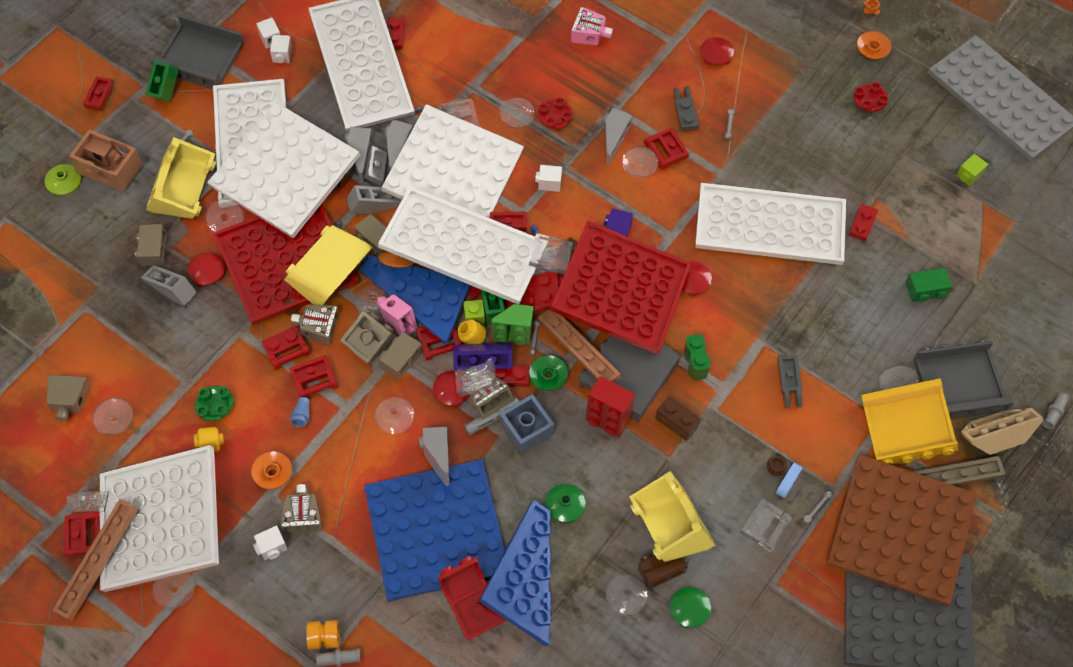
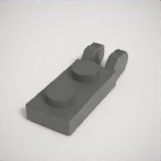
(685, 110)
(790, 379)

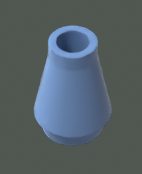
(300, 414)

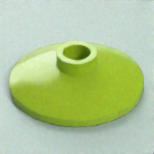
(62, 185)

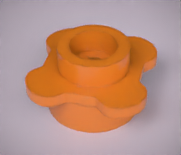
(871, 7)

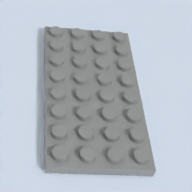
(1003, 97)

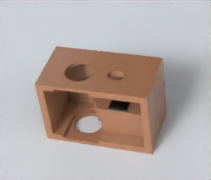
(102, 161)

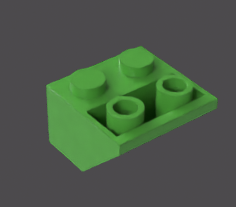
(513, 325)

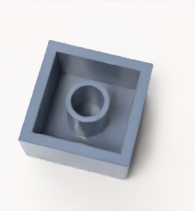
(526, 423)

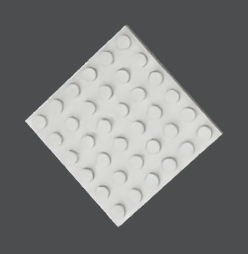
(454, 162)
(284, 169)
(174, 521)

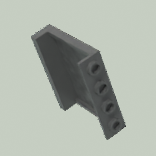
(201, 51)
(640, 371)
(967, 378)

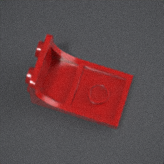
(540, 292)
(462, 590)

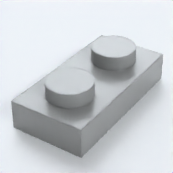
(375, 165)

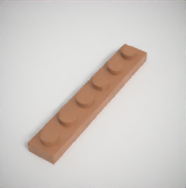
(578, 346)
(95, 560)

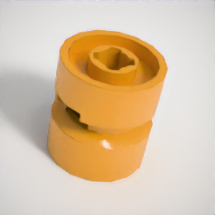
(323, 634)

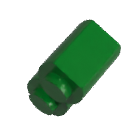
(696, 357)

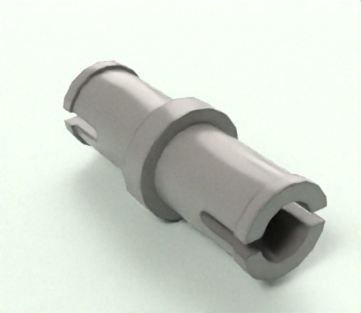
(1055, 410)
(338, 657)

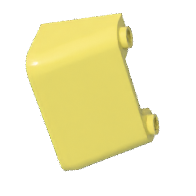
(180, 180)
(327, 264)
(671, 519)

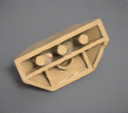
(1002, 429)

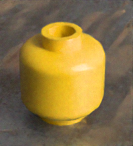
(471, 332)
(208, 436)

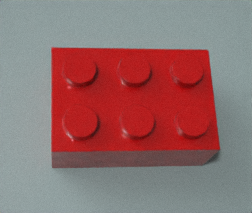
(609, 407)

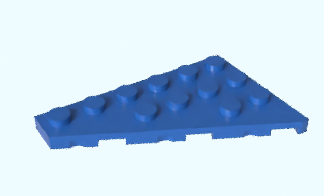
(432, 295)
(522, 576)

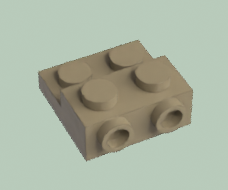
(368, 336)

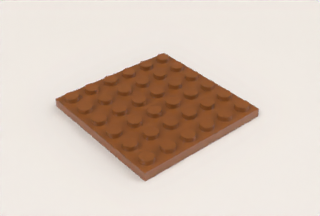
(902, 530)

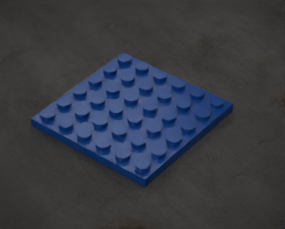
(433, 526)

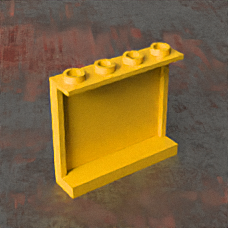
(909, 422)

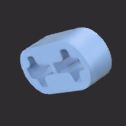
(789, 480)

